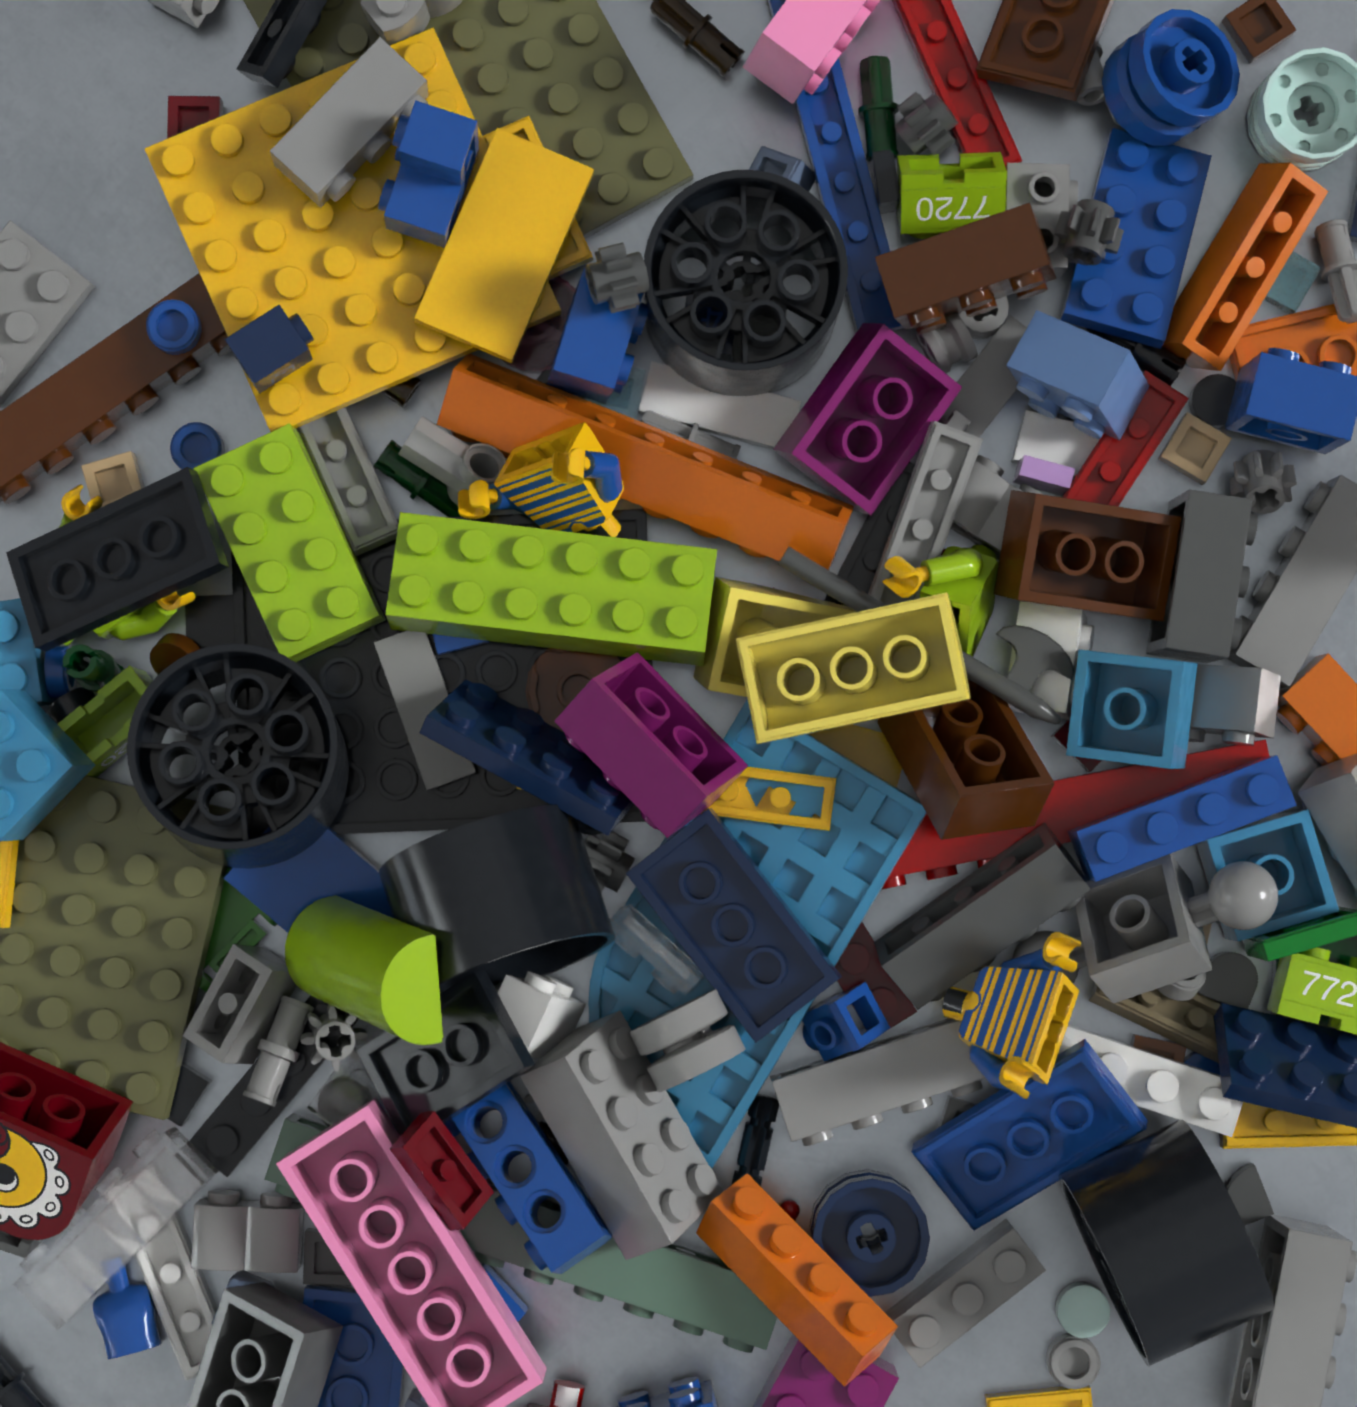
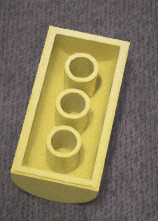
(853, 668)

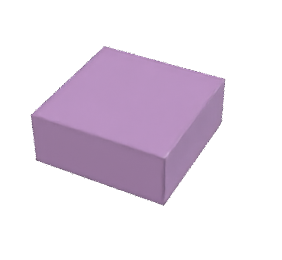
(1044, 475)

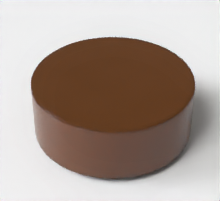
(169, 649)

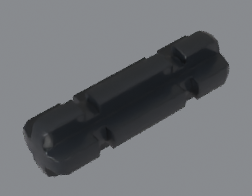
(756, 1138)

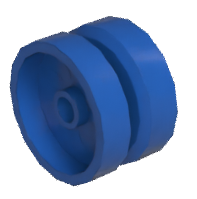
(1170, 77)

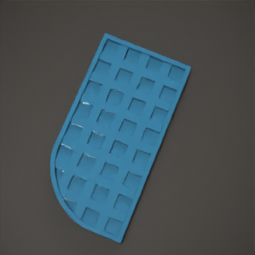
(821, 877)

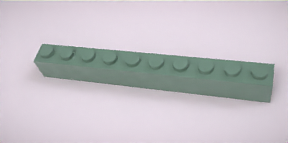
(670, 1281)

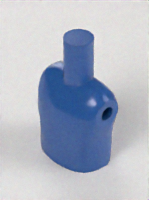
(126, 1317)

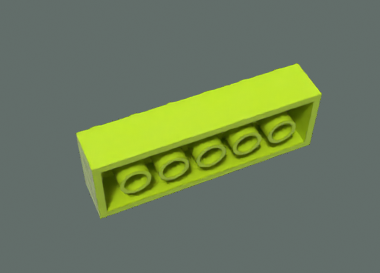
(551, 588)

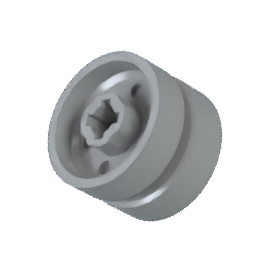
(687, 1040)

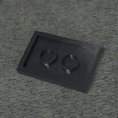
(473, 1060)

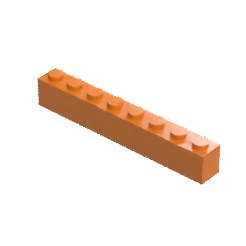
(657, 467)

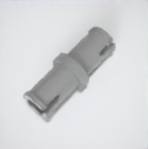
(278, 1051)

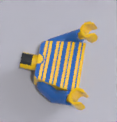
(555, 481)
(1018, 1014)

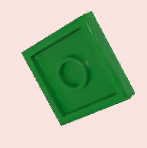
(1303, 935)

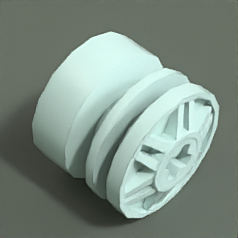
(1315, 82)

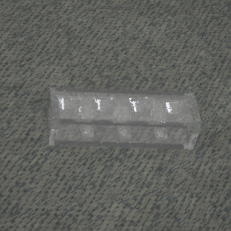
(115, 1227)

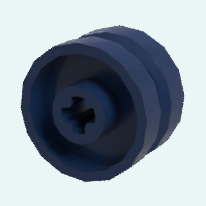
(902, 1236)

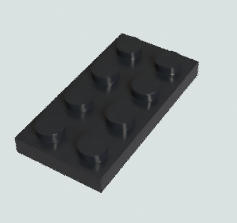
(117, 559)

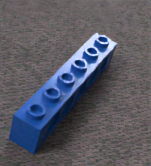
(579, 1225)

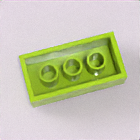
(289, 544)

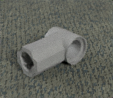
(451, 458)

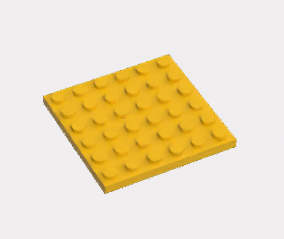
(332, 265)

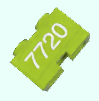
(948, 195)
(104, 722)
(1313, 986)

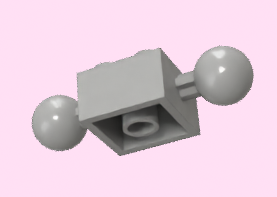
(1148, 923)

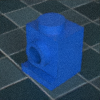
(831, 1028)

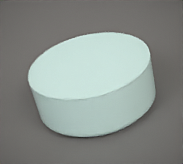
(1082, 1310)

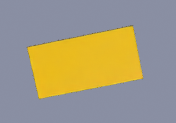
(504, 245)

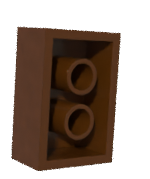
(966, 269)
(1087, 555)
(970, 765)

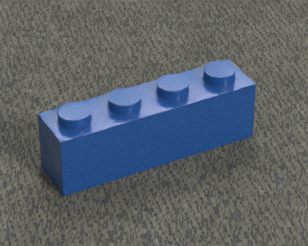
(1182, 818)

